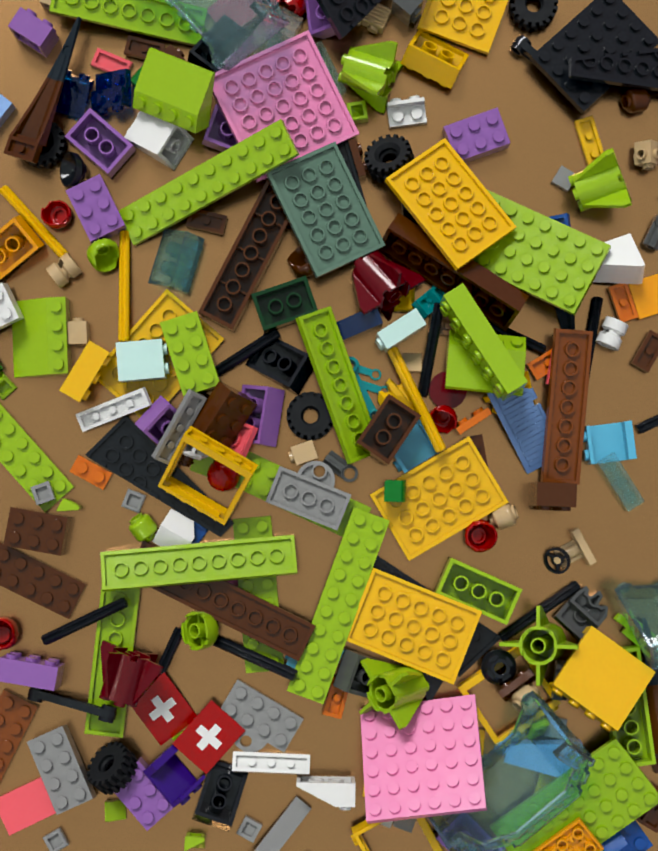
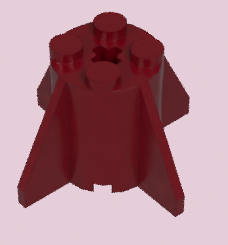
(382, 283)
(126, 674)

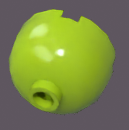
(199, 630)

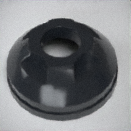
(72, 169)
(489, 662)

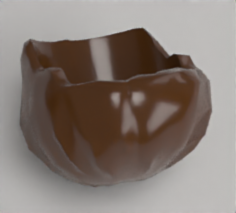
(299, 263)

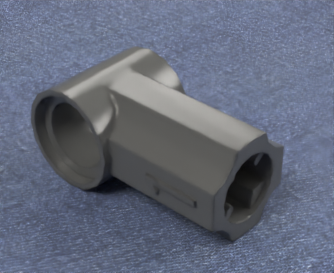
(651, 238)
(339, 466)

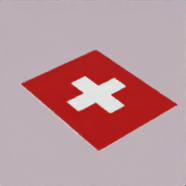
(164, 709)
(208, 737)

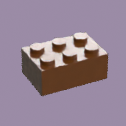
(224, 414)
(387, 429)
(556, 495)
(37, 531)

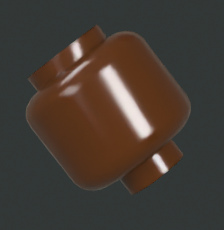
(635, 100)

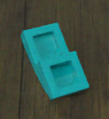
(426, 301)

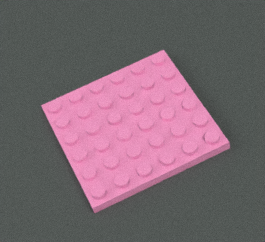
(286, 85)
(426, 766)

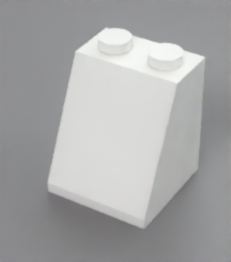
(159, 139)
(622, 263)

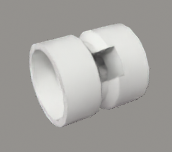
(612, 332)

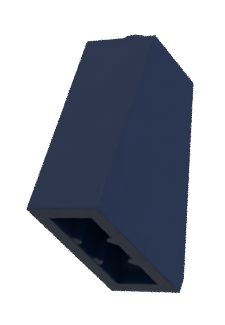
(359, 324)

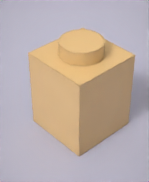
(78, 332)
(303, 453)

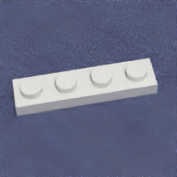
(113, 409)
(271, 763)

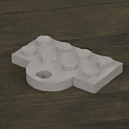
(309, 495)
(261, 718)

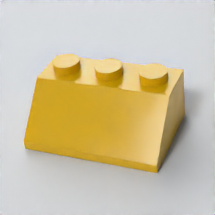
(434, 59)
(85, 372)

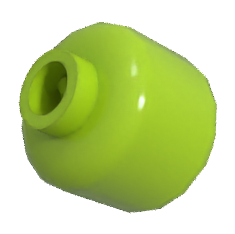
(142, 527)

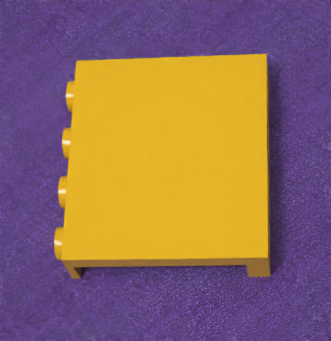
(602, 679)

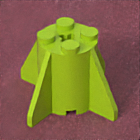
(371, 71)
(601, 184)
(541, 653)
(394, 690)

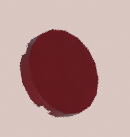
(443, 396)

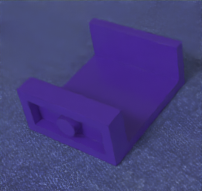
(172, 777)

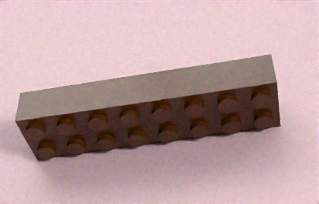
(416, 251)
(246, 261)

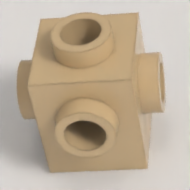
(646, 154)

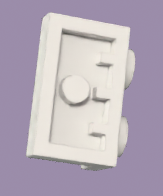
(406, 112)

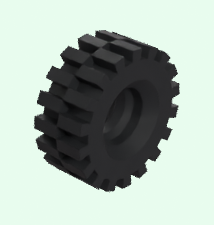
(530, 19)
(385, 149)
(55, 150)
(295, 416)
(112, 768)

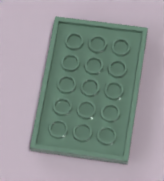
(325, 209)

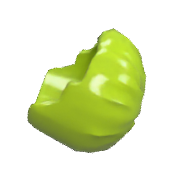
(103, 254)

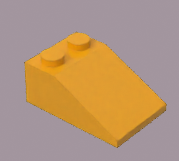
(16, 244)

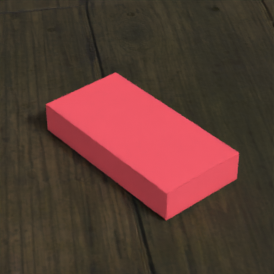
(109, 62)

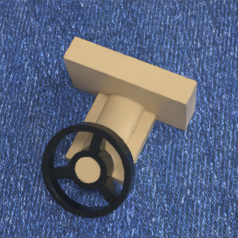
(570, 552)

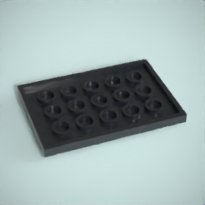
(595, 31)

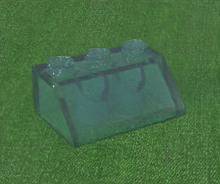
(176, 260)

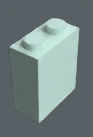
(400, 330)
(142, 360)

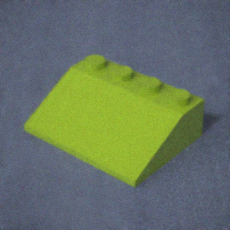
(174, 91)
(42, 338)
(465, 375)

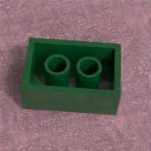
(284, 303)

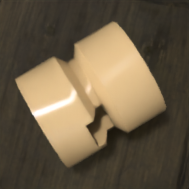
(63, 270)

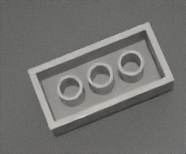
(61, 769)

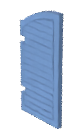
(524, 426)

